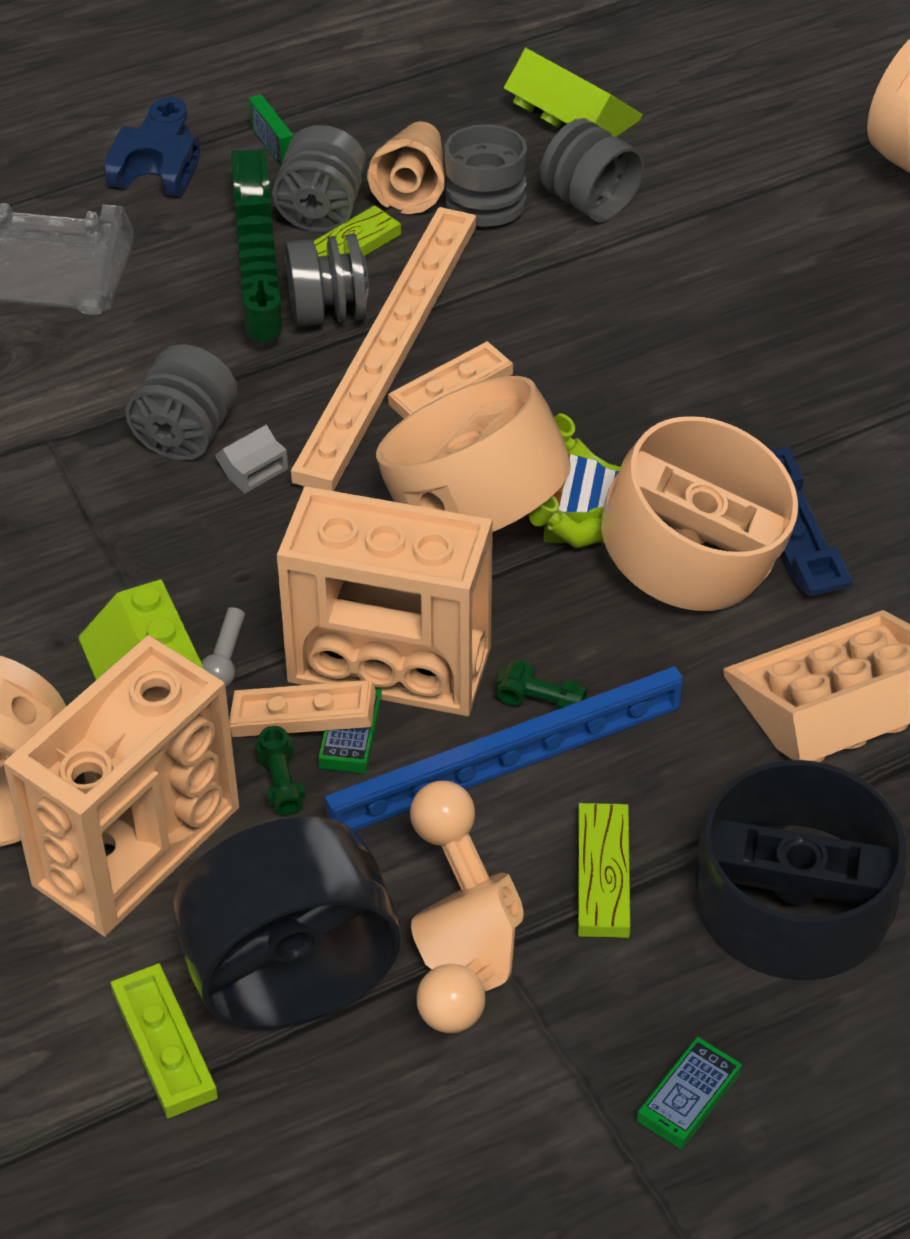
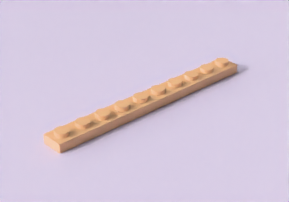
(383, 351)

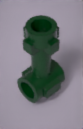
(519, 680)
(274, 754)

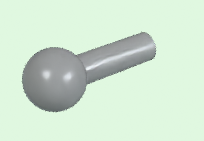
(220, 661)

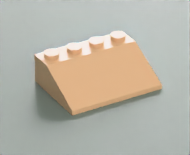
(830, 687)

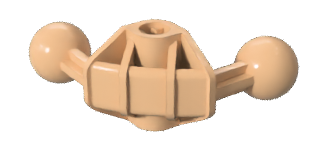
(470, 932)

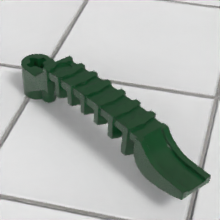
(256, 245)

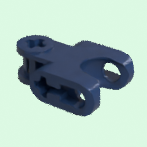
(159, 148)

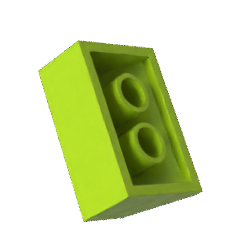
(566, 95)
(128, 621)

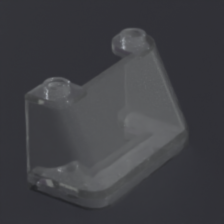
(64, 258)

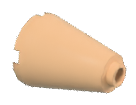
(409, 169)

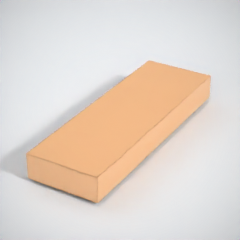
(469, 368)
(303, 708)

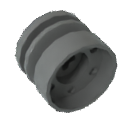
(592, 170)
(486, 173)
(319, 178)
(326, 280)
(181, 402)

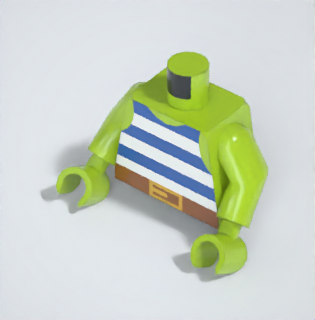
(577, 507)

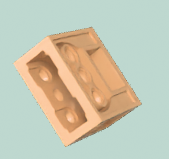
(418, 592)
(154, 785)

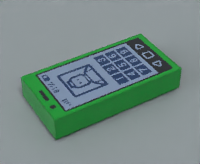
(269, 127)
(350, 748)
(689, 1093)

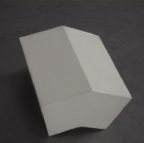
(253, 459)

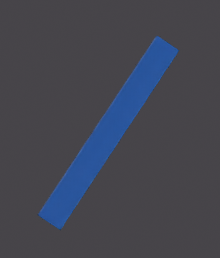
(509, 749)

